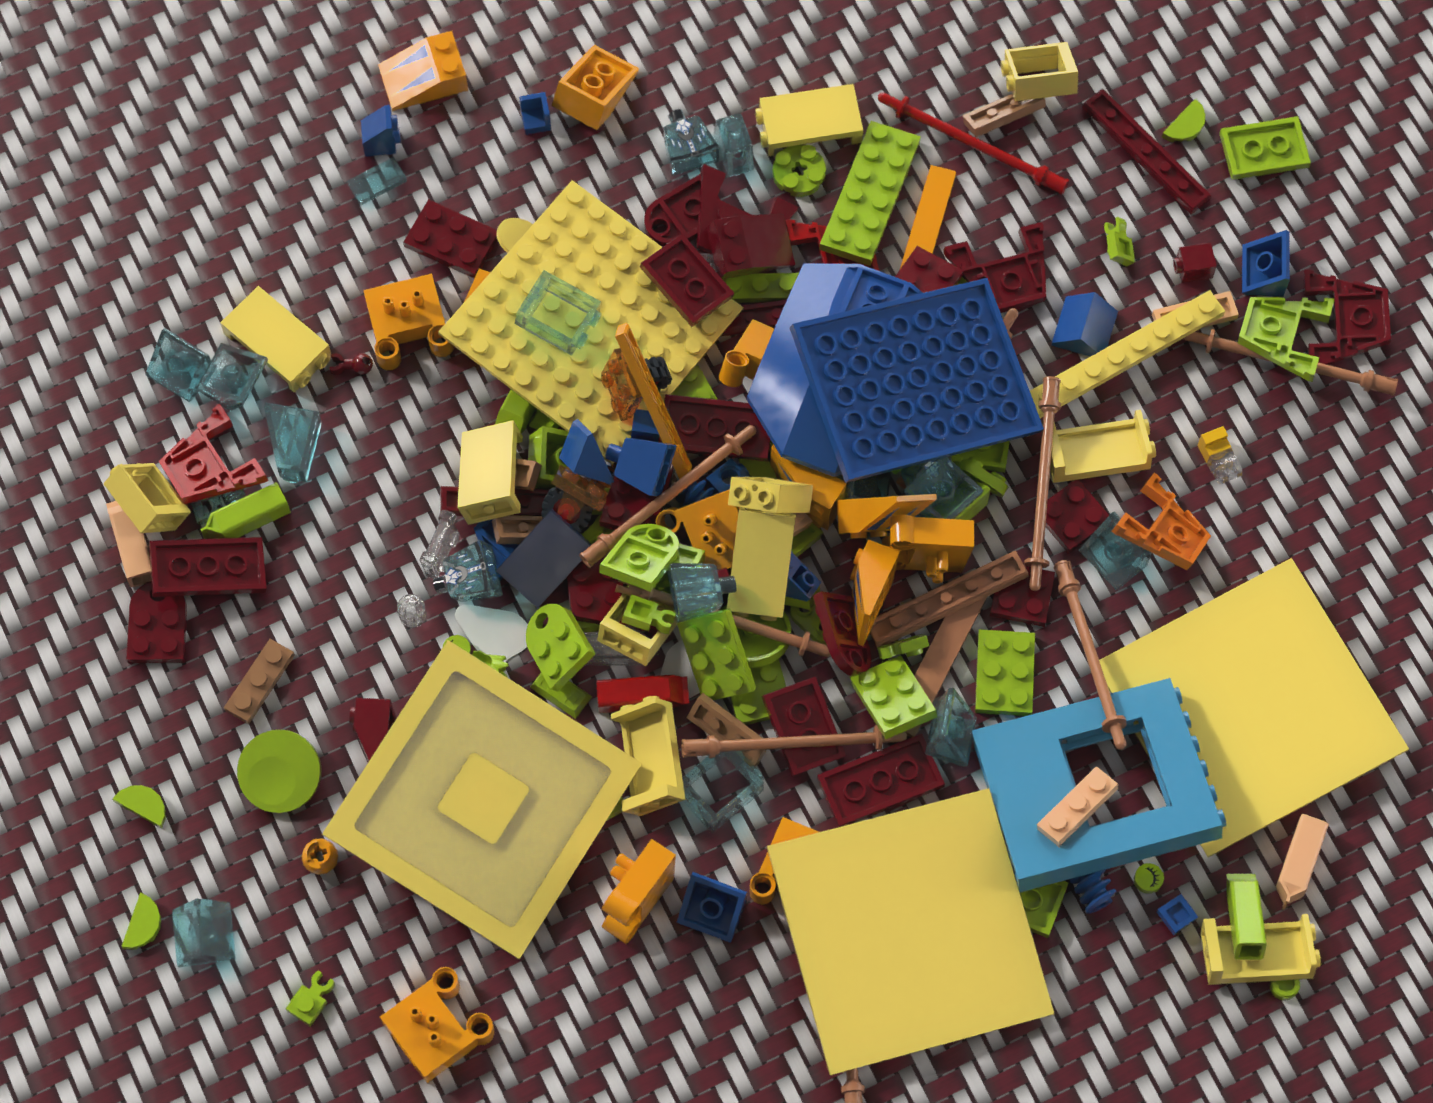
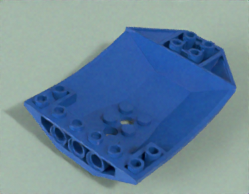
(781, 388)

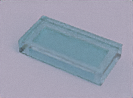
(376, 181)

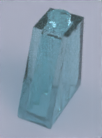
(293, 439)

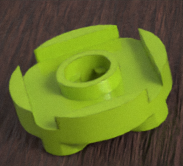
(792, 182)

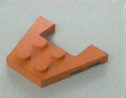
(1173, 535)

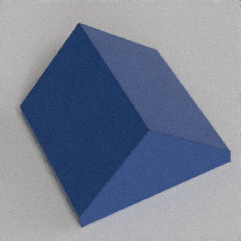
(1266, 265)
(1085, 324)
(583, 454)
(712, 907)

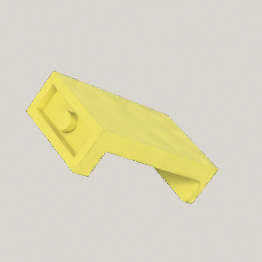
(809, 117)
(277, 334)
(1101, 449)
(488, 472)
(761, 563)
(652, 740)
(1287, 954)

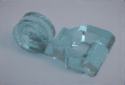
(198, 509)

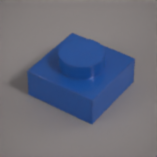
(1177, 914)

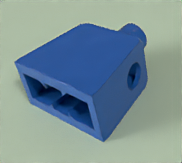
(642, 463)

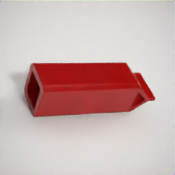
(619, 692)

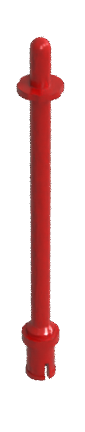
(1040, 174)

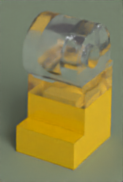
(1219, 455)

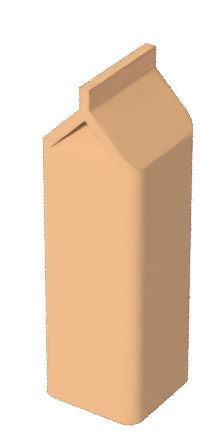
(131, 546)
(1301, 858)

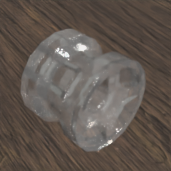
(410, 616)

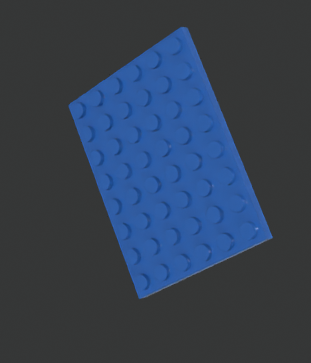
(916, 379)

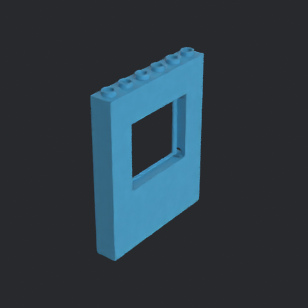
(1031, 775)

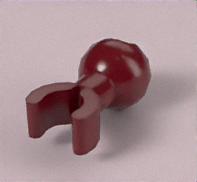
(358, 364)

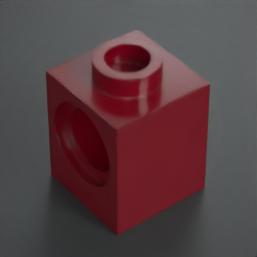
(1195, 262)

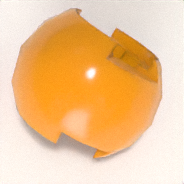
(329, 853)

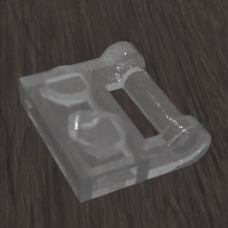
(443, 540)

